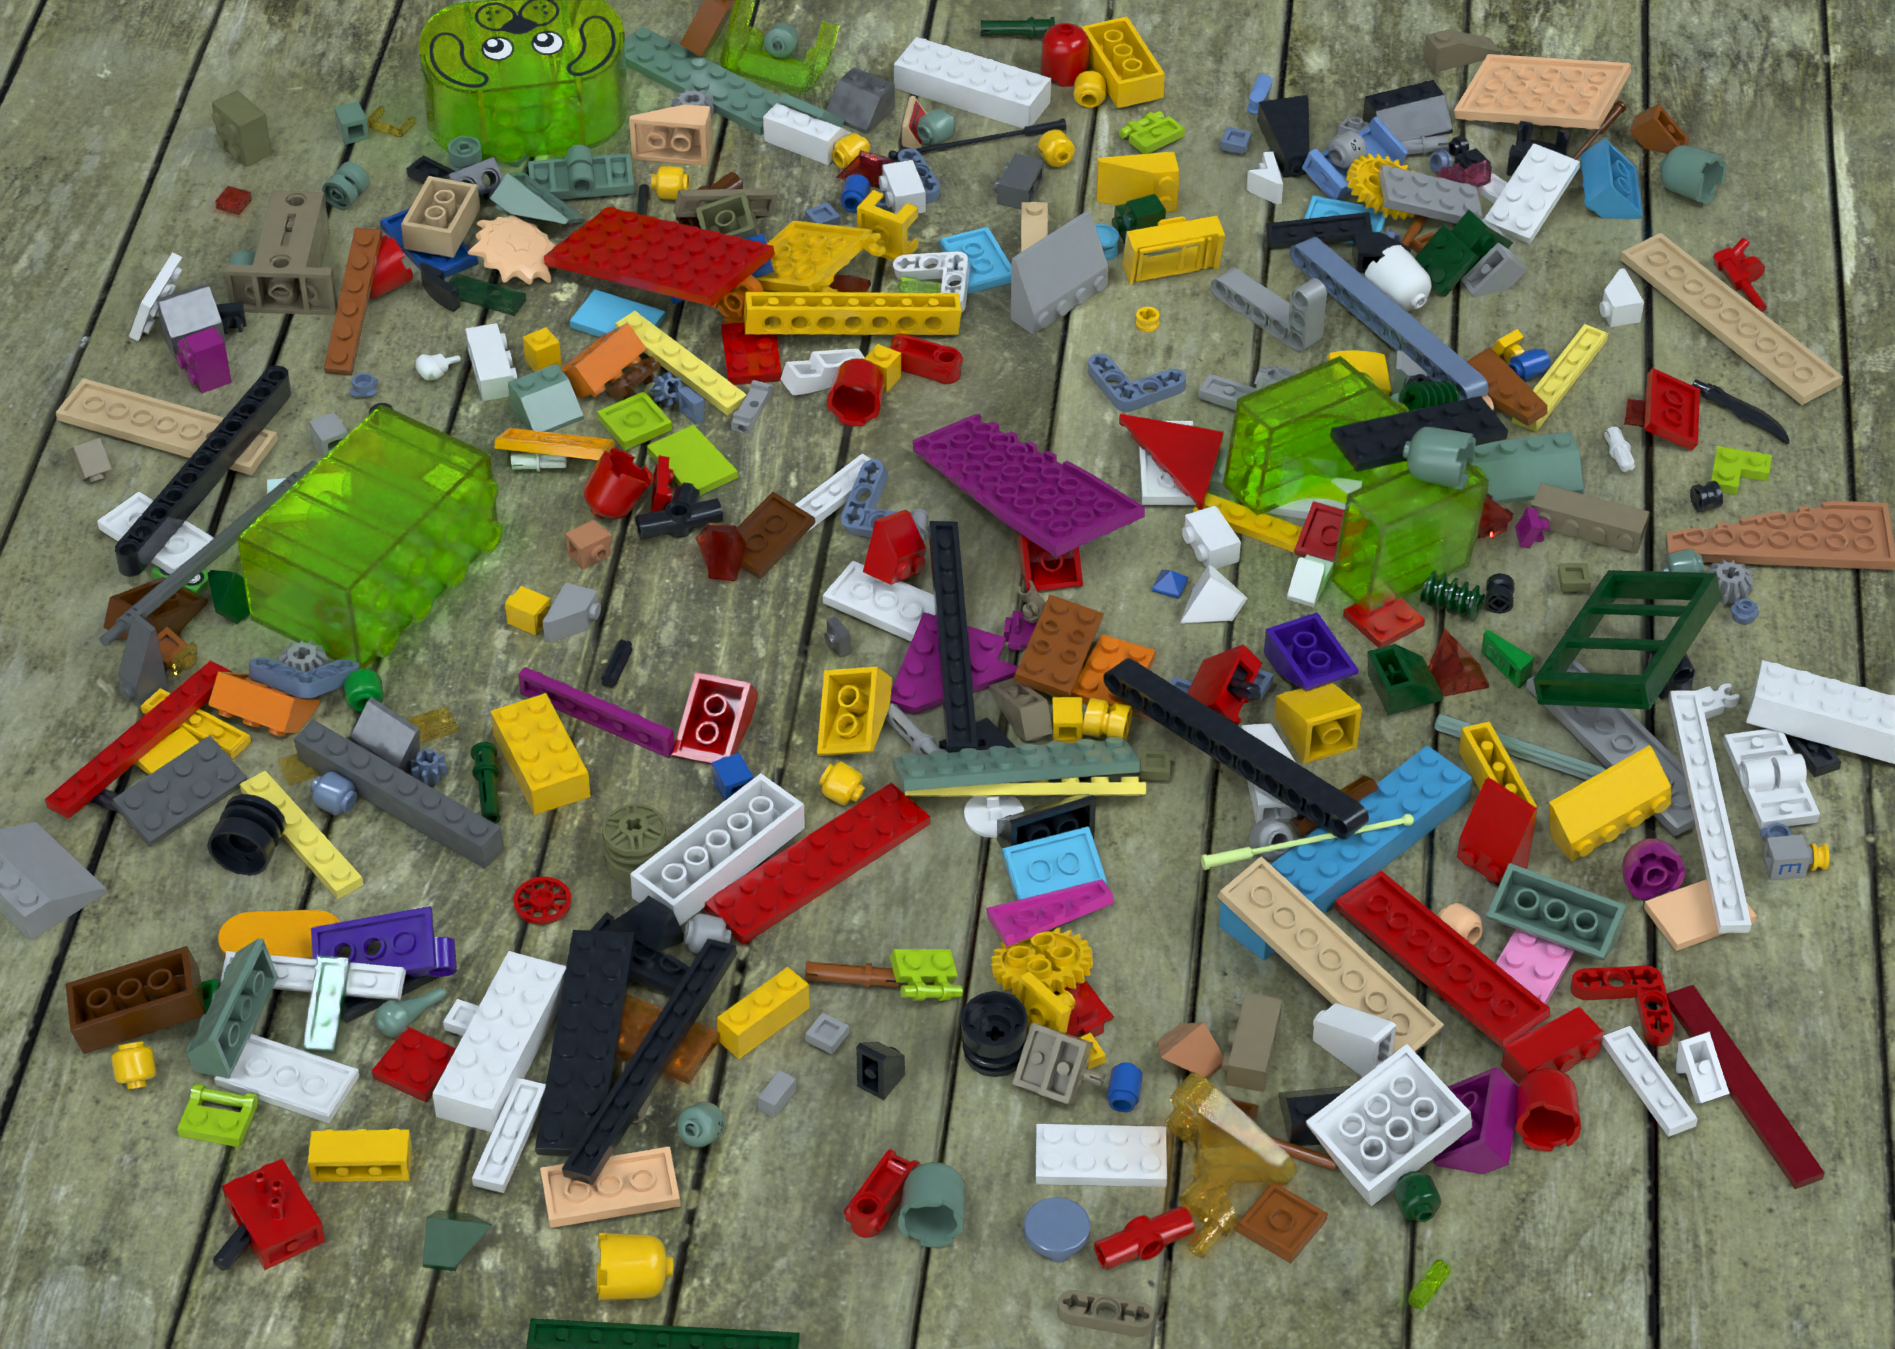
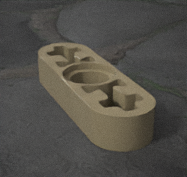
(1115, 1324)

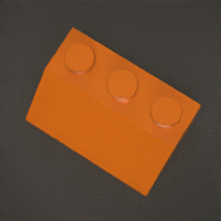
(604, 361)
(260, 703)

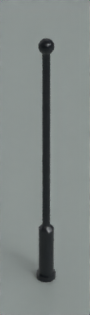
(1028, 131)

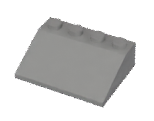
(1057, 274)
(41, 880)

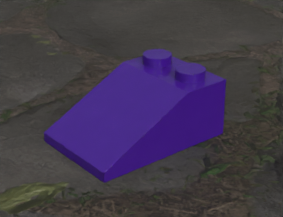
(1307, 652)

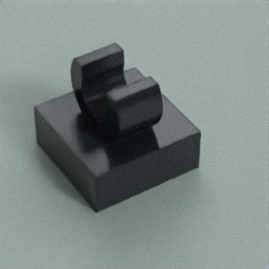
(232, 316)

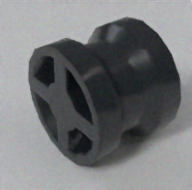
(1706, 496)

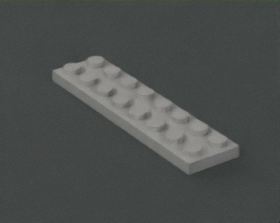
(1617, 734)

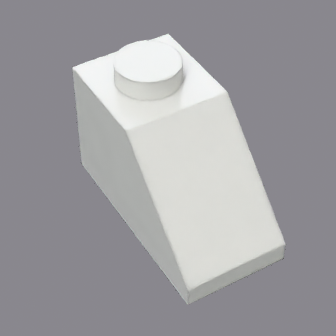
(1621, 301)

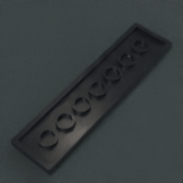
(585, 1037)

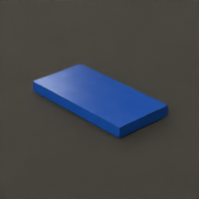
(450, 265)

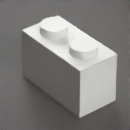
(902, 186)
(1211, 538)

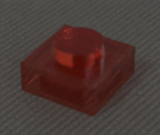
(233, 200)
(1635, 412)

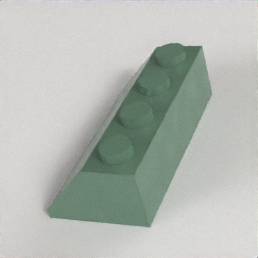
(1521, 464)
(1558, 912)
(233, 1011)

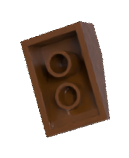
(173, 613)

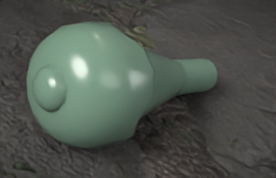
(394, 1016)

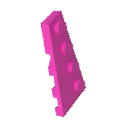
(1040, 913)

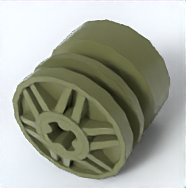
(631, 838)

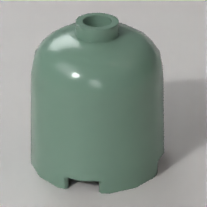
(1693, 172)
(1440, 456)
(933, 1205)

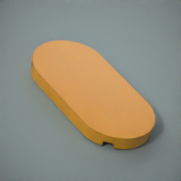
(283, 931)

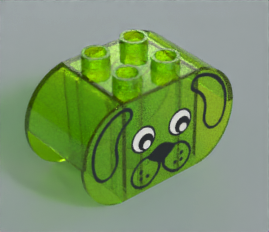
(524, 75)

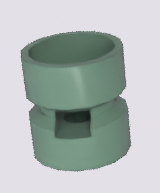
(464, 152)
(346, 185)

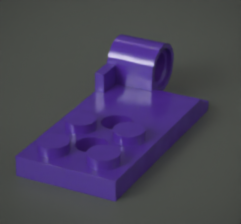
(404, 938)

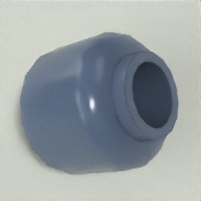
(333, 793)

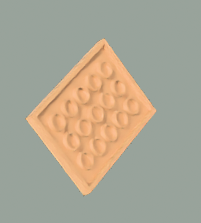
(1543, 91)

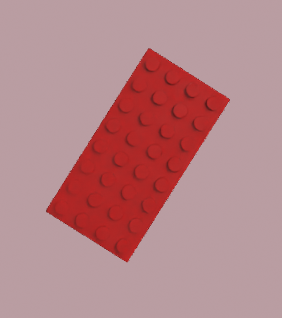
(659, 255)

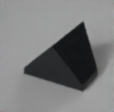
(652, 923)

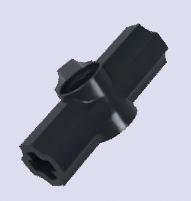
(680, 515)

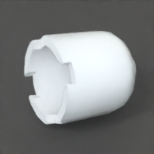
(1400, 278)

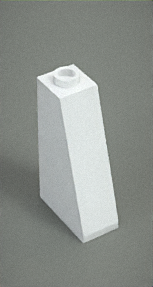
(1264, 804)

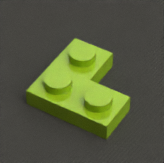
(1735, 463)

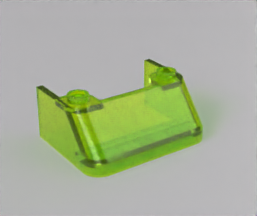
(745, 57)

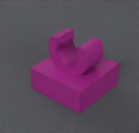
(1530, 528)

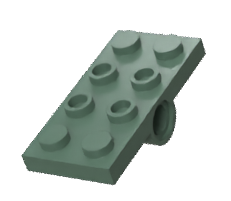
(584, 174)

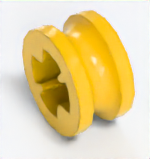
(1147, 319)
(1820, 856)

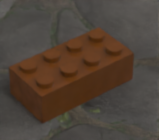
(135, 999)

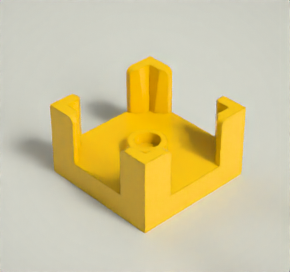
(891, 226)

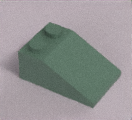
(527, 198)

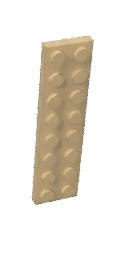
(152, 422)
(1325, 953)

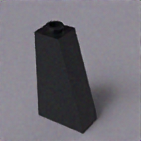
(1286, 131)

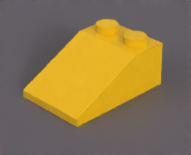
(1138, 176)
(852, 710)

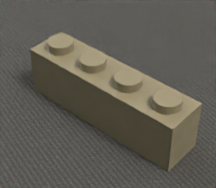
(1591, 518)

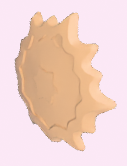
(513, 248)

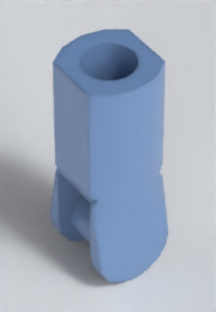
(1259, 92)

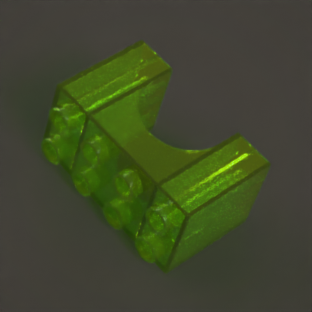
(1392, 525)

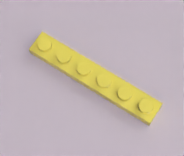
(685, 365)
(306, 838)

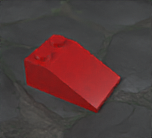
(714, 718)
(1497, 832)

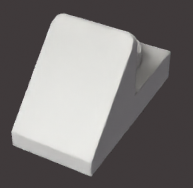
(1266, 180)
(1309, 580)
(1700, 1063)

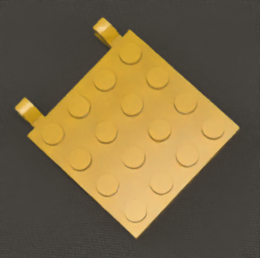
(813, 253)

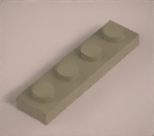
(688, 200)

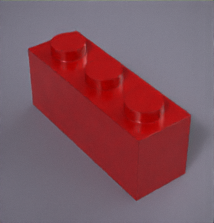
(1554, 1045)

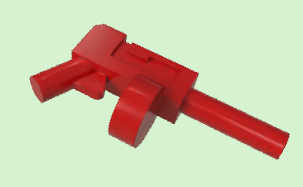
(1741, 270)

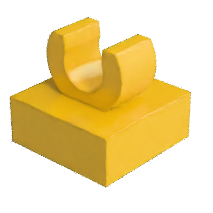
(1509, 345)

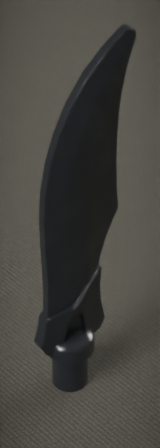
(1742, 409)

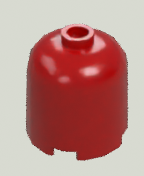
(1064, 53)
(389, 270)
(856, 392)
(615, 485)
(1547, 1110)

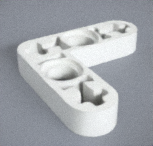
(944, 270)

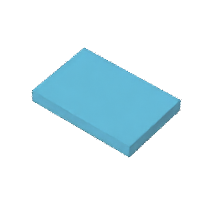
(1330, 207)
(985, 257)
(603, 310)
(1053, 863)

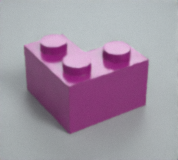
(204, 360)

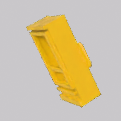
(1168, 235)

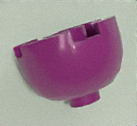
(1652, 868)

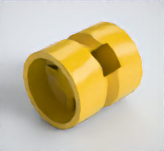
(1106, 719)

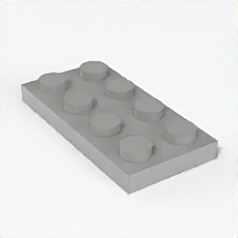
(1427, 194)

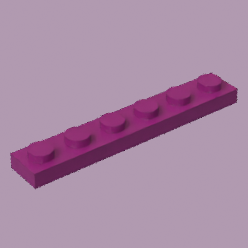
(598, 712)

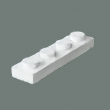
(833, 492)
(1649, 1081)
(509, 1135)

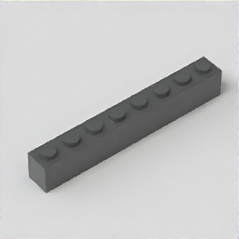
(401, 794)

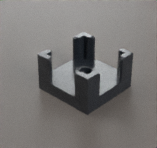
(1524, 143)

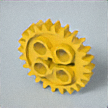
(1365, 182)
(1050, 956)

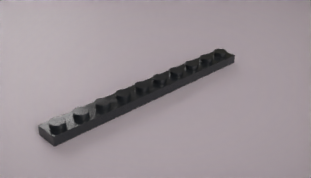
(952, 636)
(649, 1062)

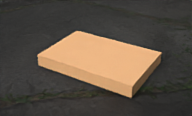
(1686, 915)

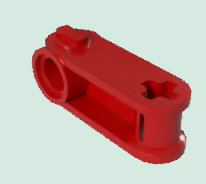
(928, 359)
(879, 1195)

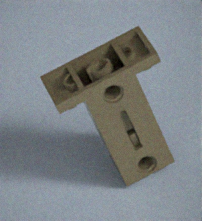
(288, 260)

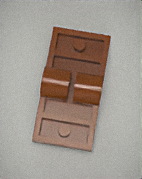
(1058, 647)

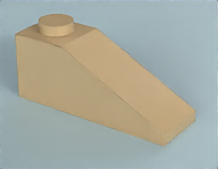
(1033, 223)

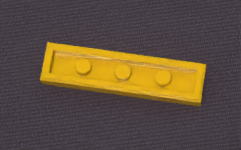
(204, 724)

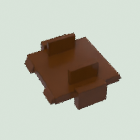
(632, 378)

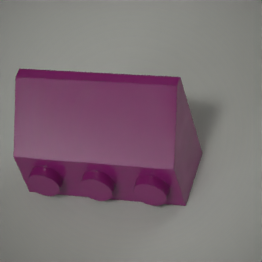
(1493, 1113)

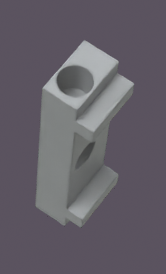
(752, 407)

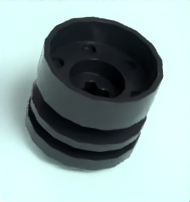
(246, 834)
(994, 1033)

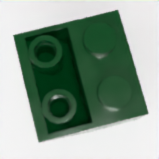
(1401, 679)

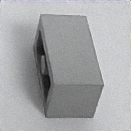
(776, 1094)

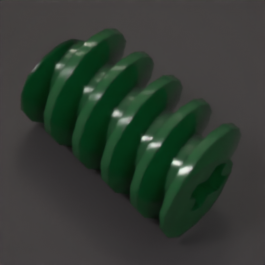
(1427, 394)
(1452, 596)

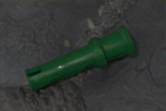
(1030, 27)
(485, 773)

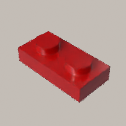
(661, 479)

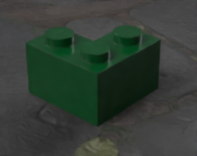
(1138, 214)
(1479, 234)

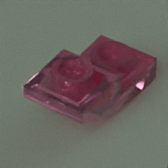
(1475, 175)

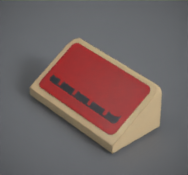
(909, 126)

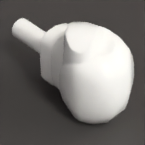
(434, 366)

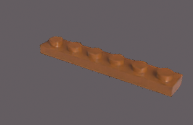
(353, 301)

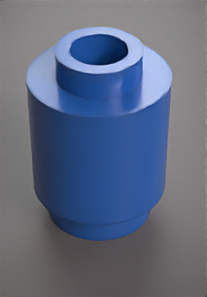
(854, 192)
(1530, 363)
(1124, 1087)

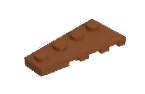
(1508, 389)

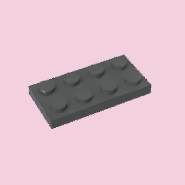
(179, 791)

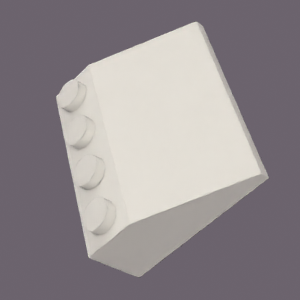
(1390, 1124)

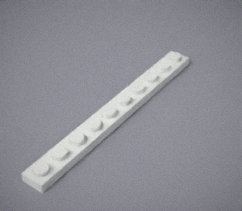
(1709, 812)

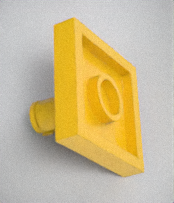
(1043, 1005)

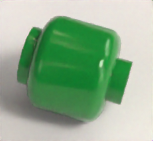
(360, 687)

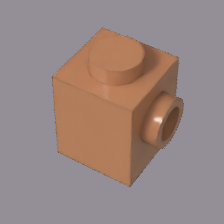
(588, 544)

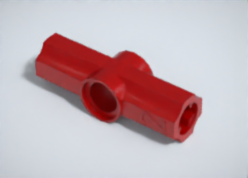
(1144, 1237)

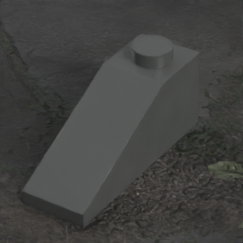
(142, 663)

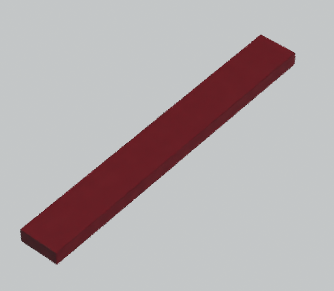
(1748, 1090)

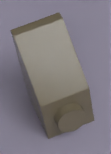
(90, 460)

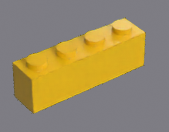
(1488, 758)

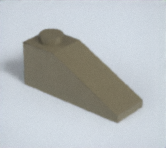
(1455, 49)
(1024, 709)

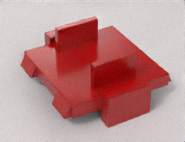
(1088, 1012)

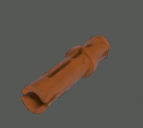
(851, 974)

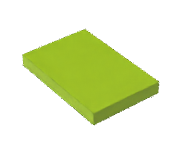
(694, 460)

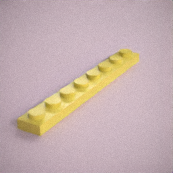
(1068, 787)

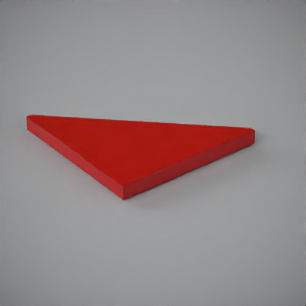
(1180, 450)

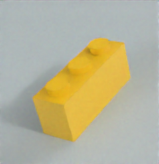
(763, 1012)
(360, 1155)

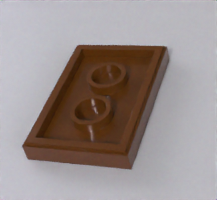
(772, 532)

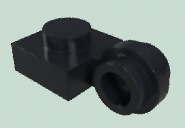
(1460, 149)

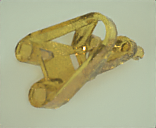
(1224, 1151)

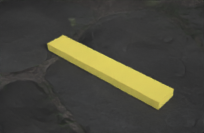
(1567, 370)

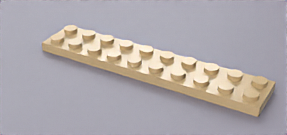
(1732, 319)

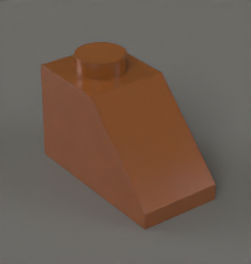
(1657, 130)

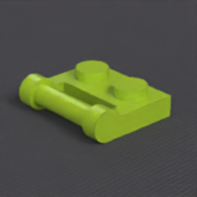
(217, 1124)

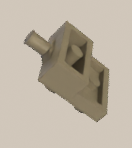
(1055, 1064)

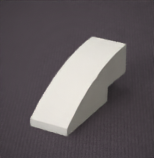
(816, 373)

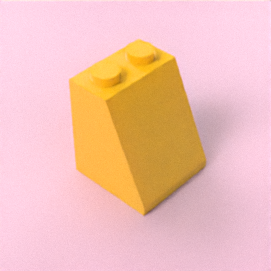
(1319, 721)

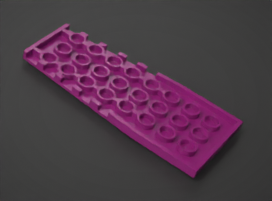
(1026, 489)

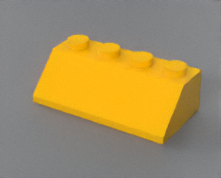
(1609, 804)

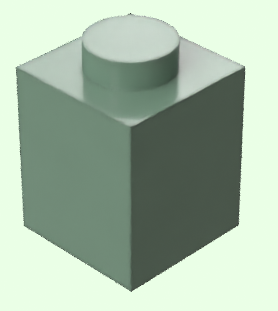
(351, 122)

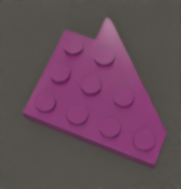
(919, 679)

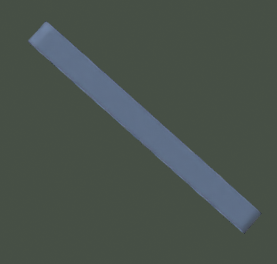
(1387, 318)

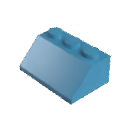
(1610, 183)

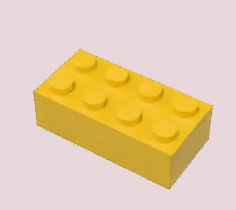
(1124, 62)
(540, 754)

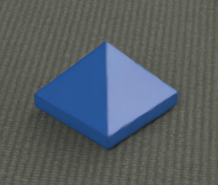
(1170, 583)

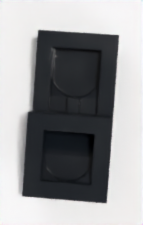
(439, 289)

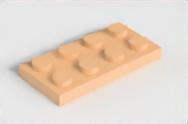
(624, 1187)

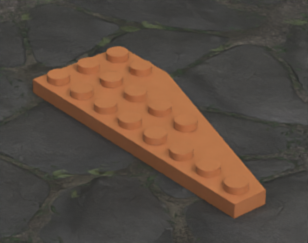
(1824, 536)

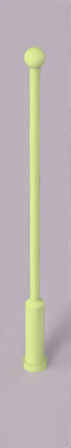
(1247, 853)

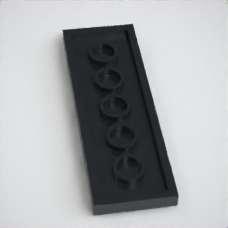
(1383, 439)

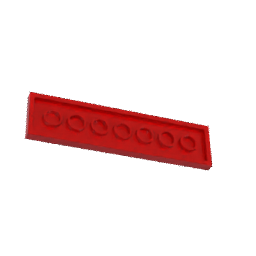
(817, 863)
(1442, 959)

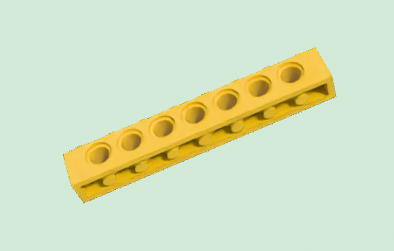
(852, 313)

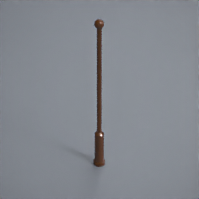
(1619, 107)

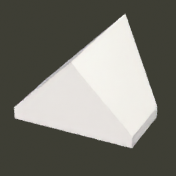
(1213, 599)

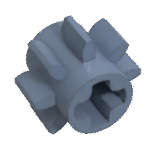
(666, 389)
(428, 766)

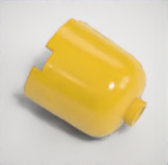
(631, 1266)

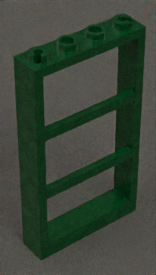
(1625, 691)

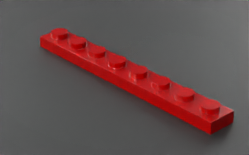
(134, 742)

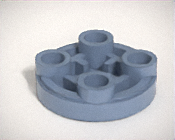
(1057, 1228)

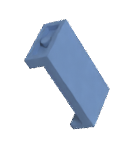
(1332, 178)

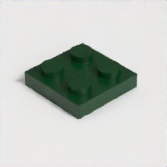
(1446, 259)

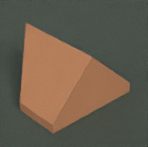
(1192, 1049)

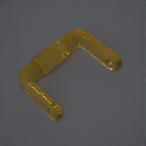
(387, 128)

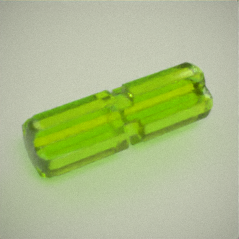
(914, 285)
(1425, 1287)

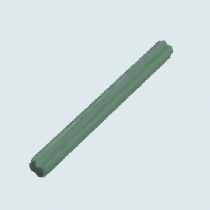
(1527, 751)

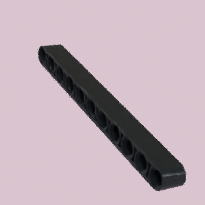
(202, 471)
(1236, 749)

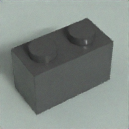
(1019, 181)

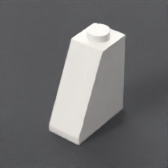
(1354, 1037)

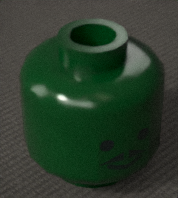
(1417, 1196)

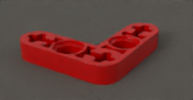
(1639, 990)

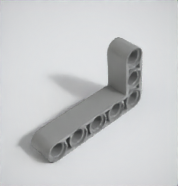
(1293, 323)

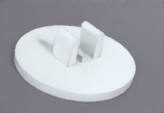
(984, 811)

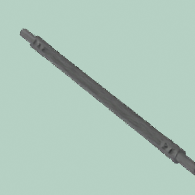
(201, 559)

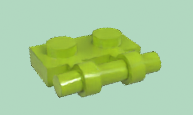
(1152, 132)
(923, 967)

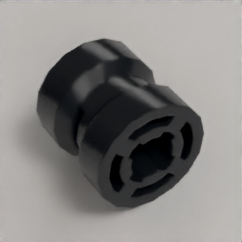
(1499, 593)

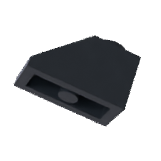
(1369, 248)
(879, 1068)

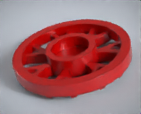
(542, 900)

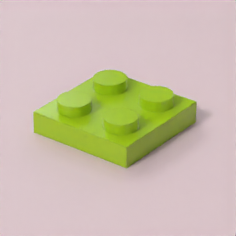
(634, 420)

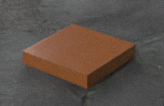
(1281, 1222)

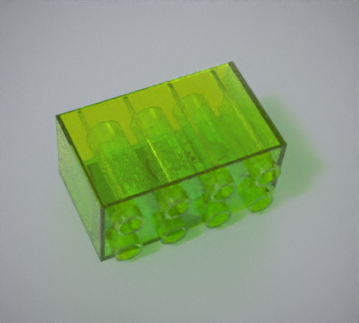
(371, 537)

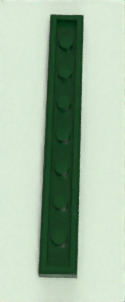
(608, 1335)

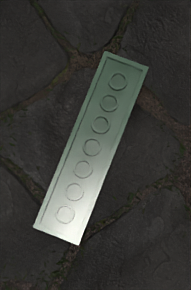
(682, 69)
(1015, 764)

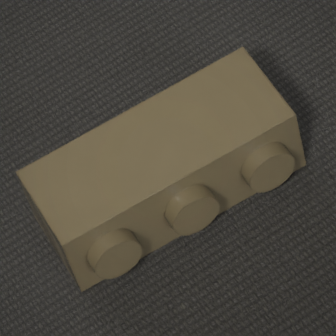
(1252, 1041)

